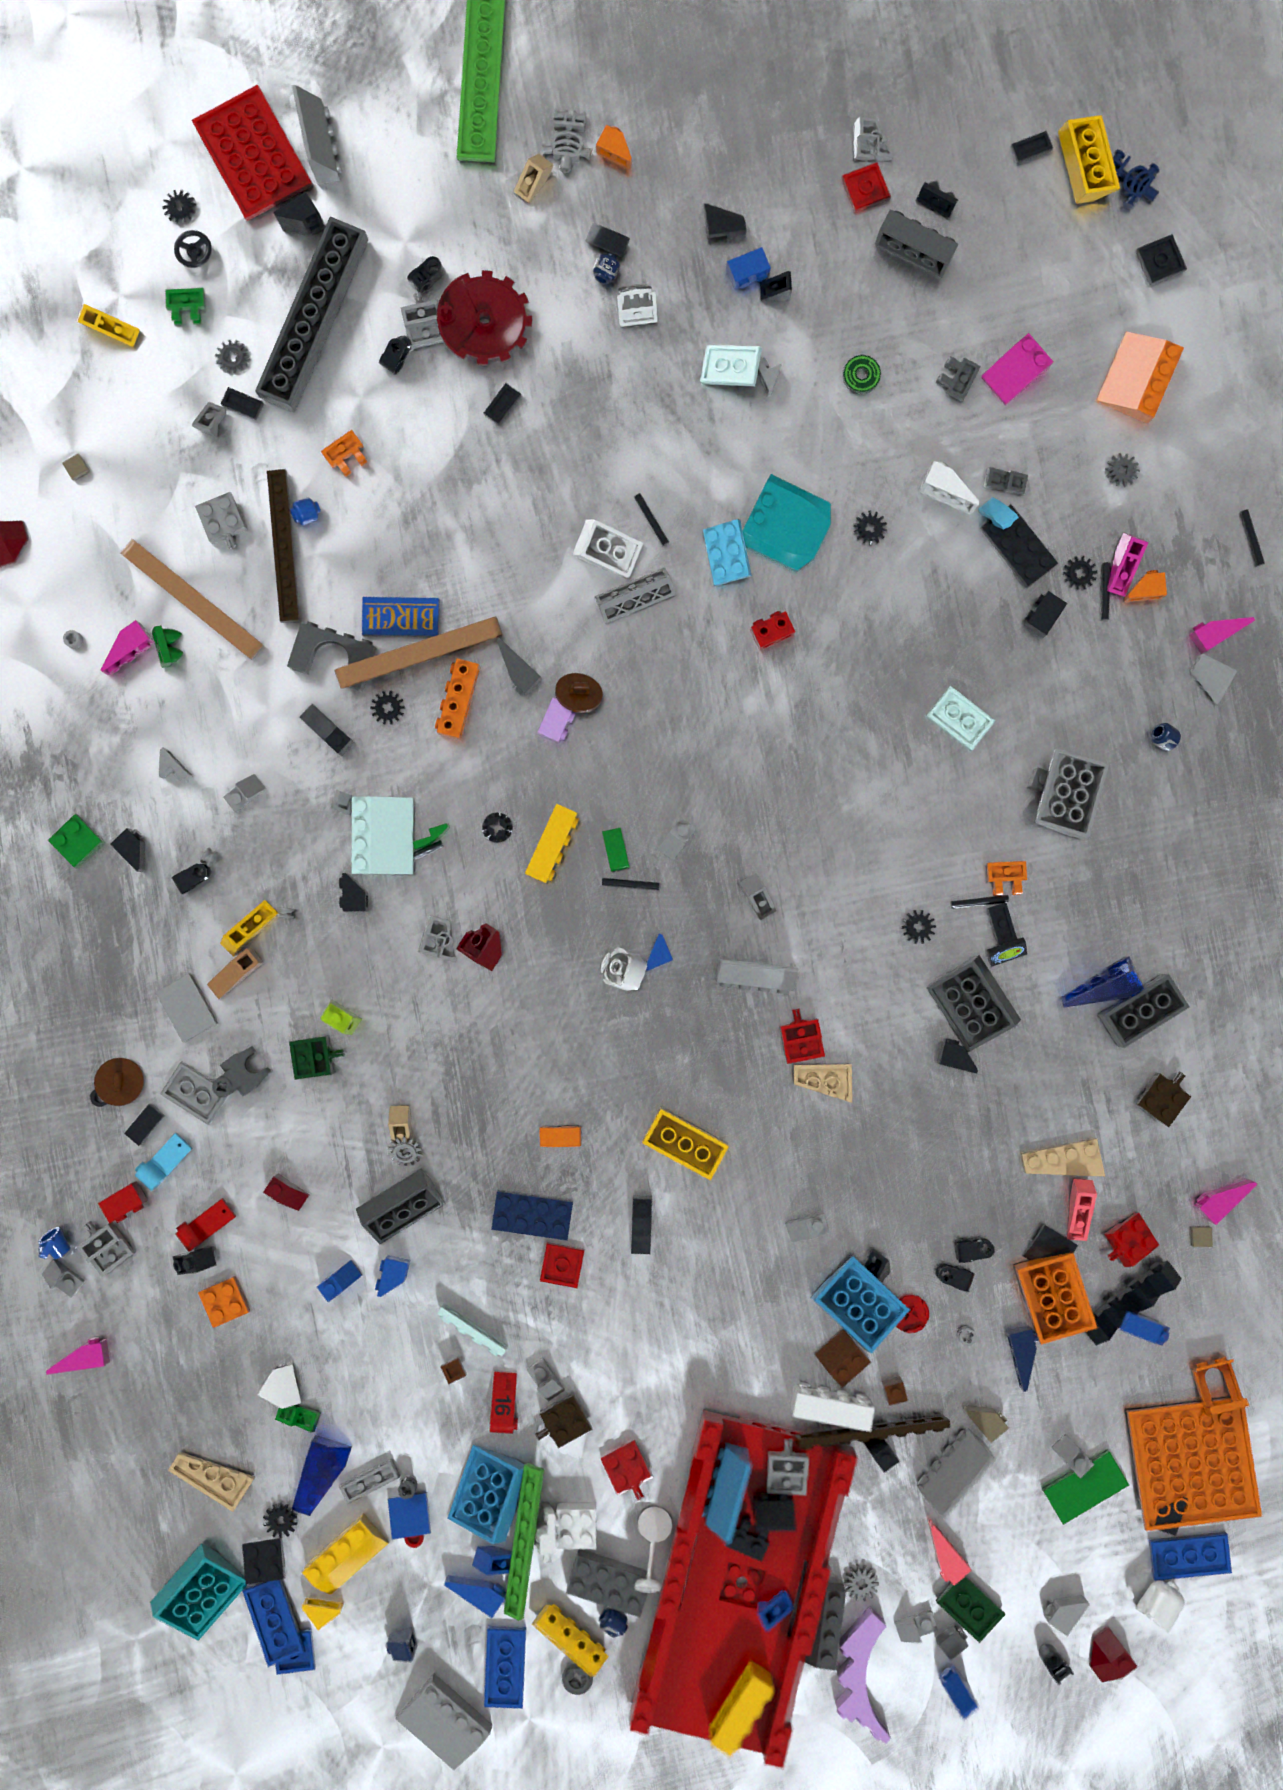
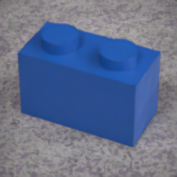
(748, 268)

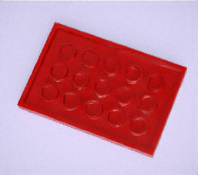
(252, 152)

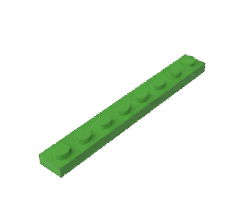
(523, 1541)

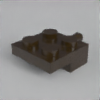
(1164, 1098)
(564, 1421)

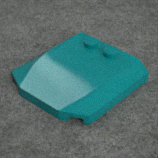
(787, 524)

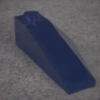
(1117, 983)
(321, 1468)

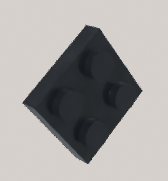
(1161, 259)
(263, 1561)

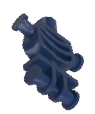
(1148, 175)

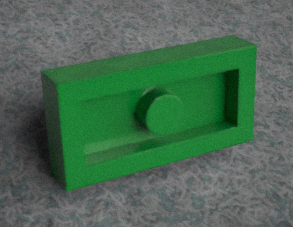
(162, 638)

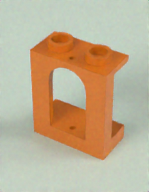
(1226, 1369)

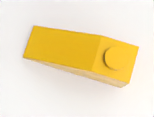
(108, 325)
(248, 928)

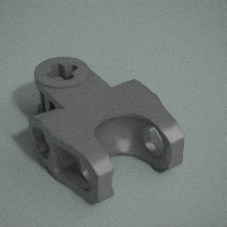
(237, 1076)

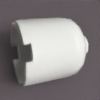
(1162, 1603)

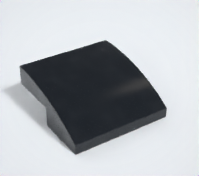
(1048, 1244)

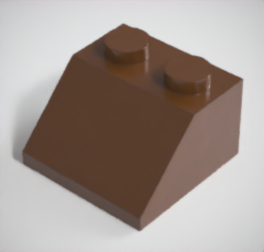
(842, 1358)

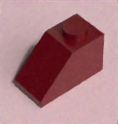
(286, 1192)

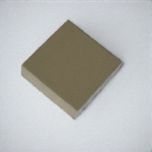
(75, 467)
(1201, 1236)

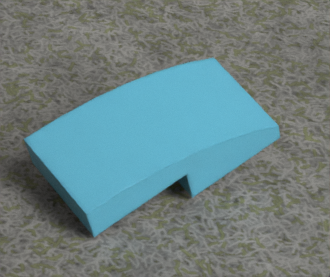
(999, 513)

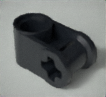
(424, 274)
(395, 354)
(189, 879)
(972, 1250)
(957, 1277)
(1056, 1664)

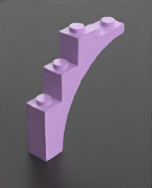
(856, 1646)

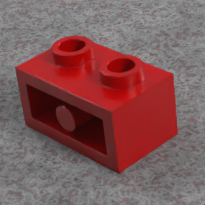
(772, 630)
(122, 1202)

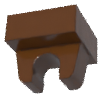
(453, 1370)

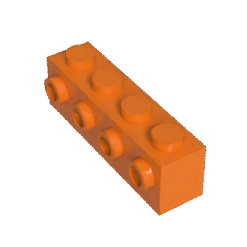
(458, 698)

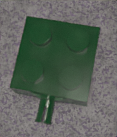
(313, 1057)

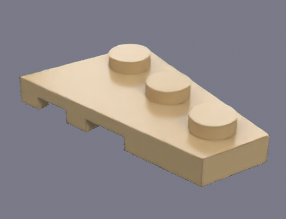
(826, 1078)

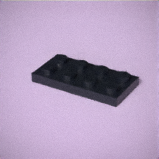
(1020, 549)

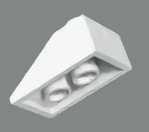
(947, 487)
(607, 548)

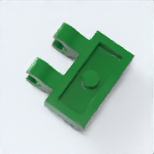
(185, 299)

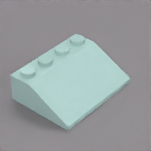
(382, 835)

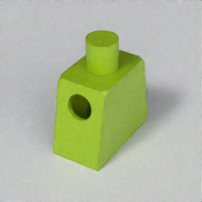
(340, 1018)

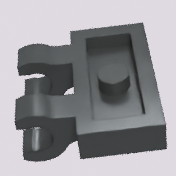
(962, 380)

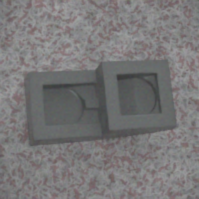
(1005, 481)

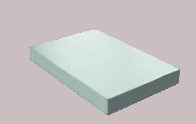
(731, 365)
(960, 718)

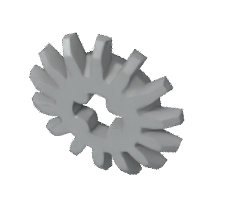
(408, 1157)
(857, 1576)

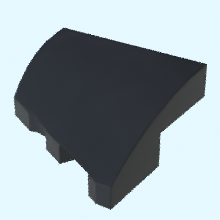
(724, 222)

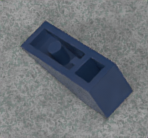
(1023, 1352)

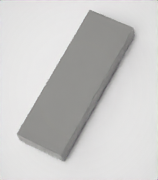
(369, 1481)

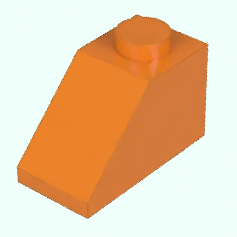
(614, 146)
(1148, 587)

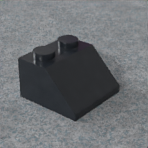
(300, 216)
(774, 1512)

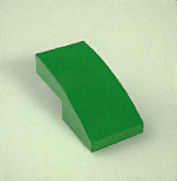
(435, 832)
(615, 849)
(298, 1416)

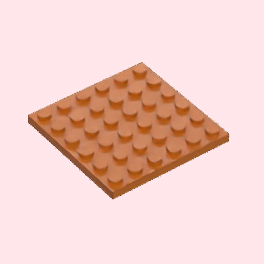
(1196, 1458)

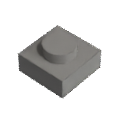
(342, 802)

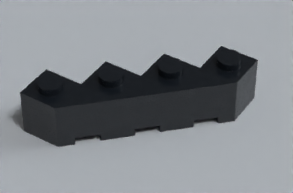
(1136, 1297)

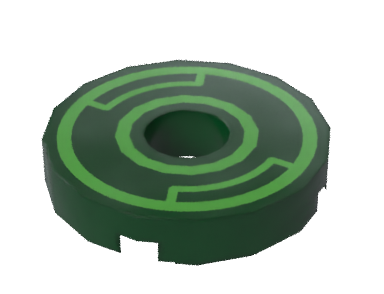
(864, 363)

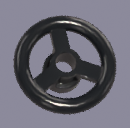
(197, 256)

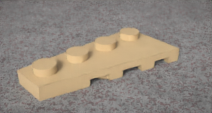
(1075, 1158)
(214, 1480)

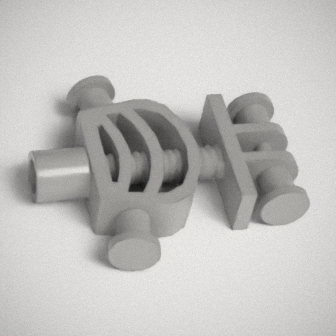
(562, 143)

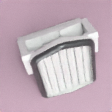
(636, 305)

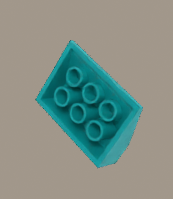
(198, 1593)

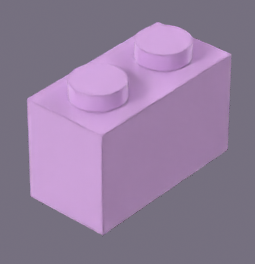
(556, 721)

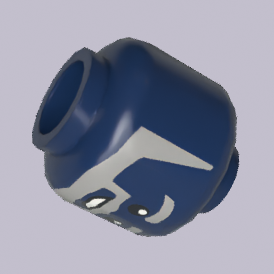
(606, 268)
(1165, 736)
(613, 1622)

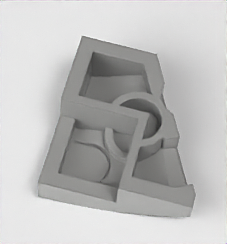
(870, 141)
(1212, 676)
(437, 939)

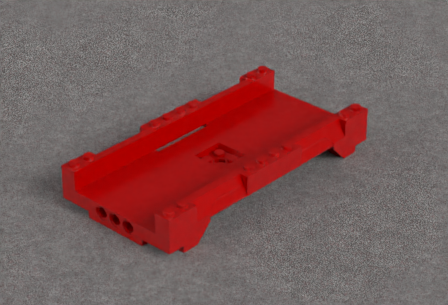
(714, 1635)

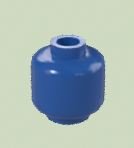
(305, 511)

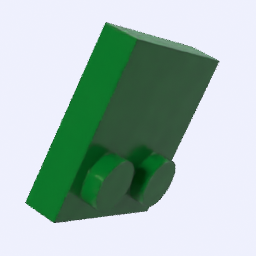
(75, 840)

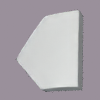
(281, 1388)

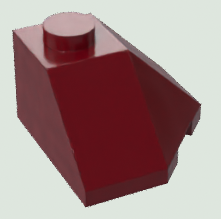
(12, 539)
(482, 946)
(1109, 1657)

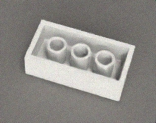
(832, 1407)

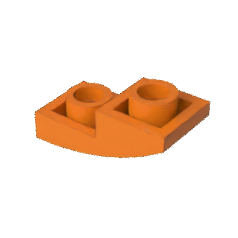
(560, 1136)

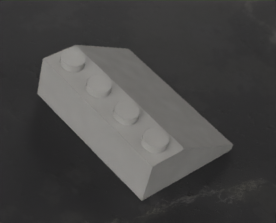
(317, 136)
(1071, 794)
(756, 975)
(956, 1472)
(445, 1722)

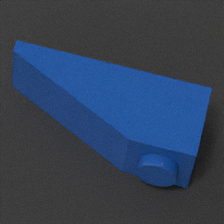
(1145, 1328)
(480, 1593)
(959, 1691)

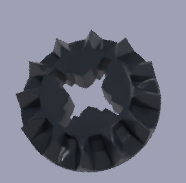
(489, 832)

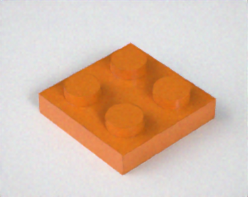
(224, 1301)

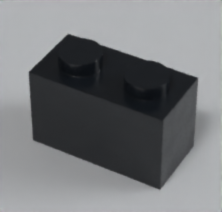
(1045, 614)

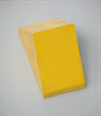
(321, 1611)

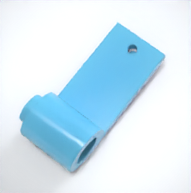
(163, 1162)

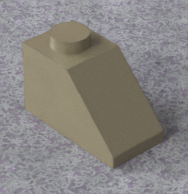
(988, 1421)

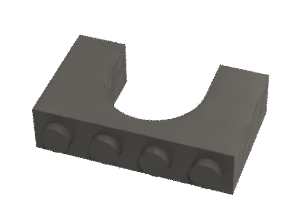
(311, 639)

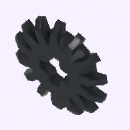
(186, 209)
(867, 535)
(1087, 570)
(385, 699)
(914, 920)
(287, 1518)

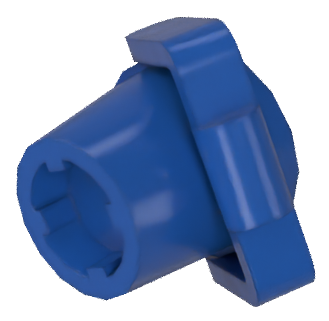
(53, 1243)

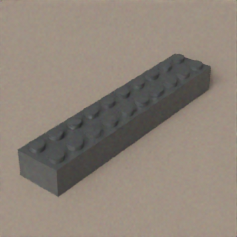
(312, 314)

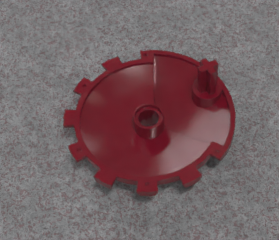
(474, 298)

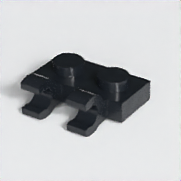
(747, 1543)

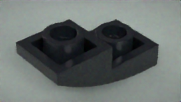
(607, 239)

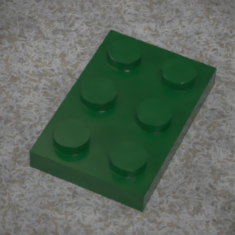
(971, 1608)

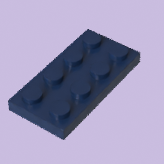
(532, 1215)

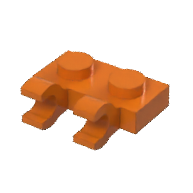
(342, 449)
(1005, 872)

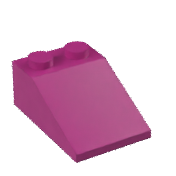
(1017, 369)

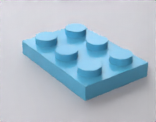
(727, 552)

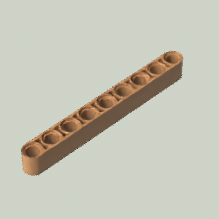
(191, 599)
(418, 652)

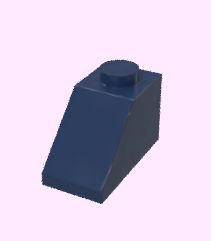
(402, 1645)

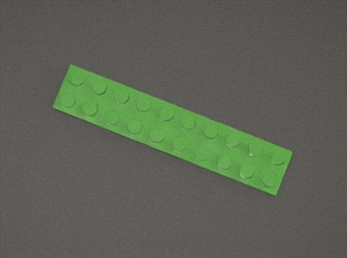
(481, 80)

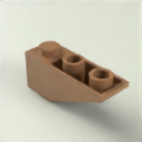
(235, 972)

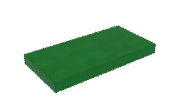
(1075, 1495)

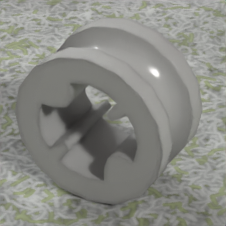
(78, 643)
(209, 857)
(285, 912)
(973, 1337)

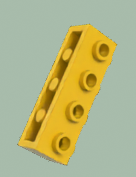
(551, 844)
(570, 1640)

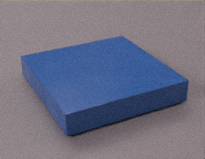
(409, 1516)
(303, 1661)

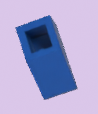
(394, 1273)

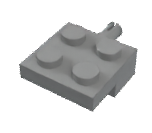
(421, 322)
(221, 519)
(105, 1248)
(787, 1471)

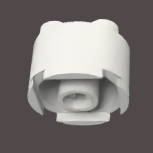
(623, 969)

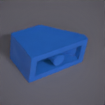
(339, 1281)
(492, 1560)

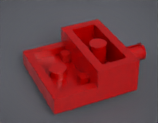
(802, 1039)
(1131, 1241)
(627, 1469)

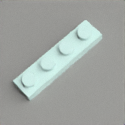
(478, 1335)

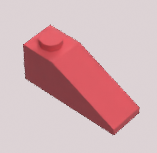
(1081, 1209)
(950, 1561)

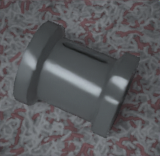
(411, 1491)

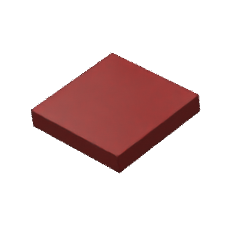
(866, 187)
(562, 1265)

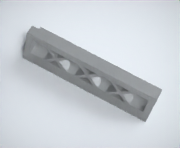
(633, 591)

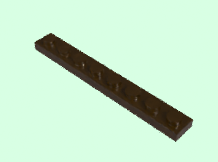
(283, 545)
(879, 1431)

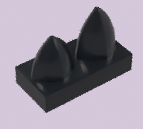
(936, 199)

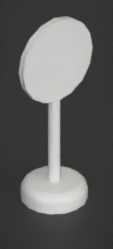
(654, 1527)

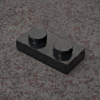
(1001, 923)

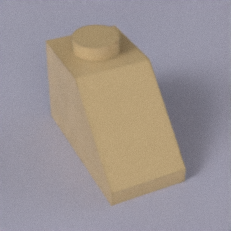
(533, 177)
(400, 1123)

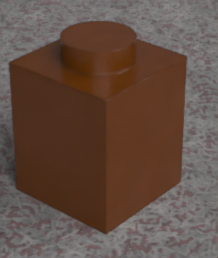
(894, 1391)

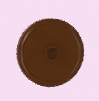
(578, 692)
(119, 1081)

